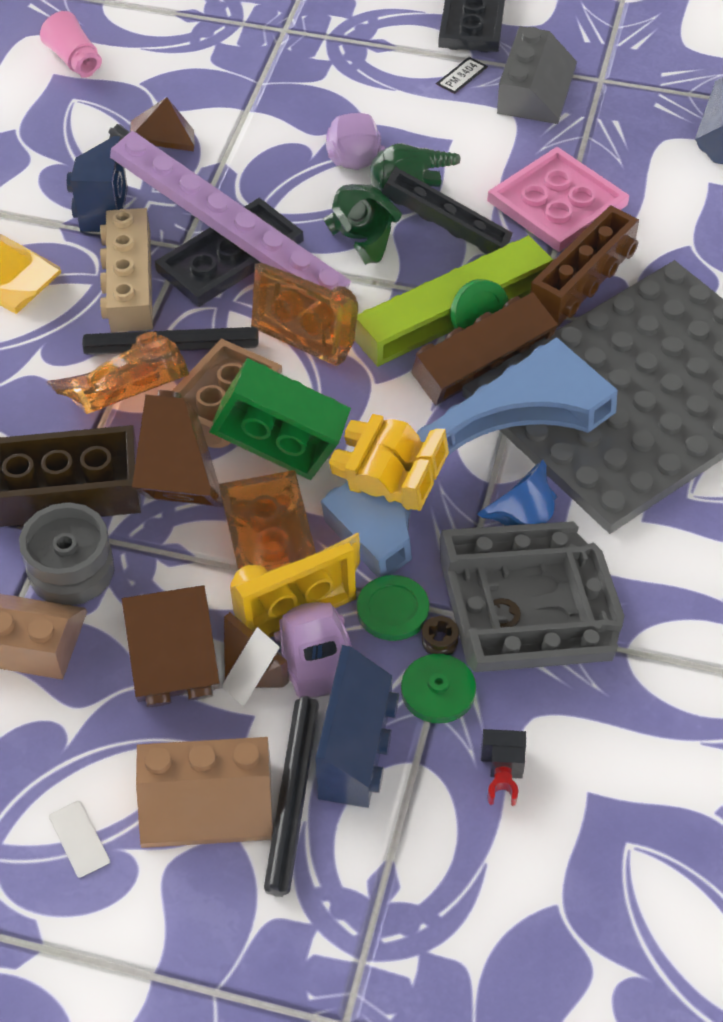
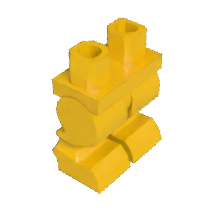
(385, 456)

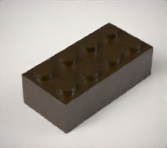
(68, 467)

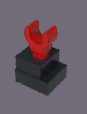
(507, 757)

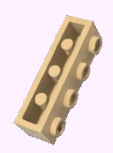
(127, 270)

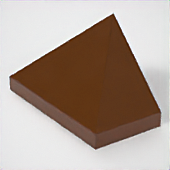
(164, 127)
(235, 639)

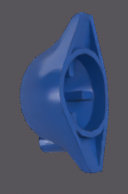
(526, 503)

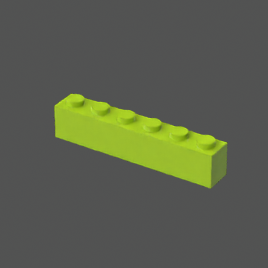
(426, 310)

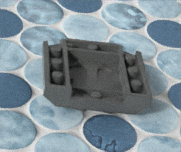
(554, 579)

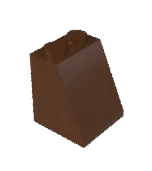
(173, 454)
(171, 645)

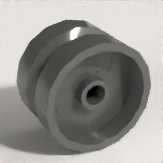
(67, 553)

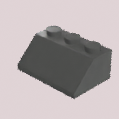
(535, 77)

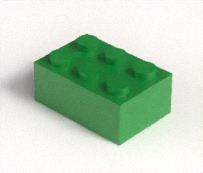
(280, 419)

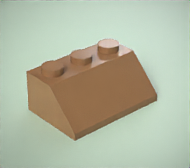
(38, 635)
(204, 792)

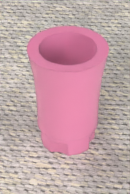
(67, 39)

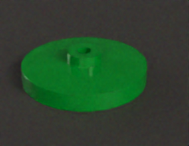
(475, 300)
(392, 607)
(438, 688)

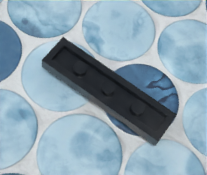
(445, 212)

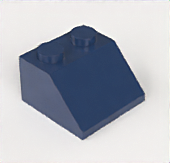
(96, 186)

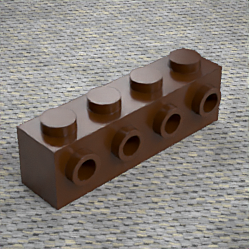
(586, 263)
(481, 347)

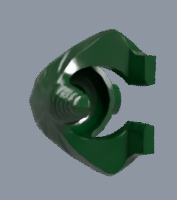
(411, 160)
(363, 213)

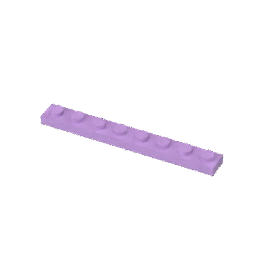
(221, 212)

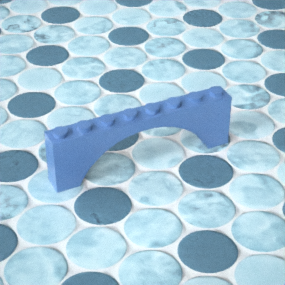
(544, 389)

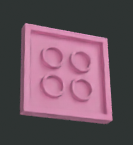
(556, 198)

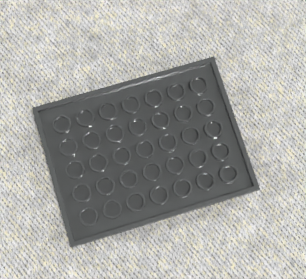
(666, 360)

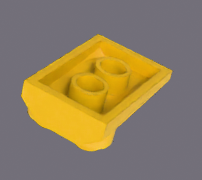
(22, 274)
(325, 577)

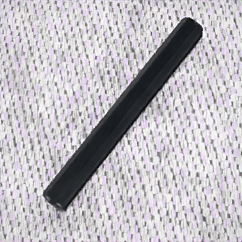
(184, 339)
(291, 797)

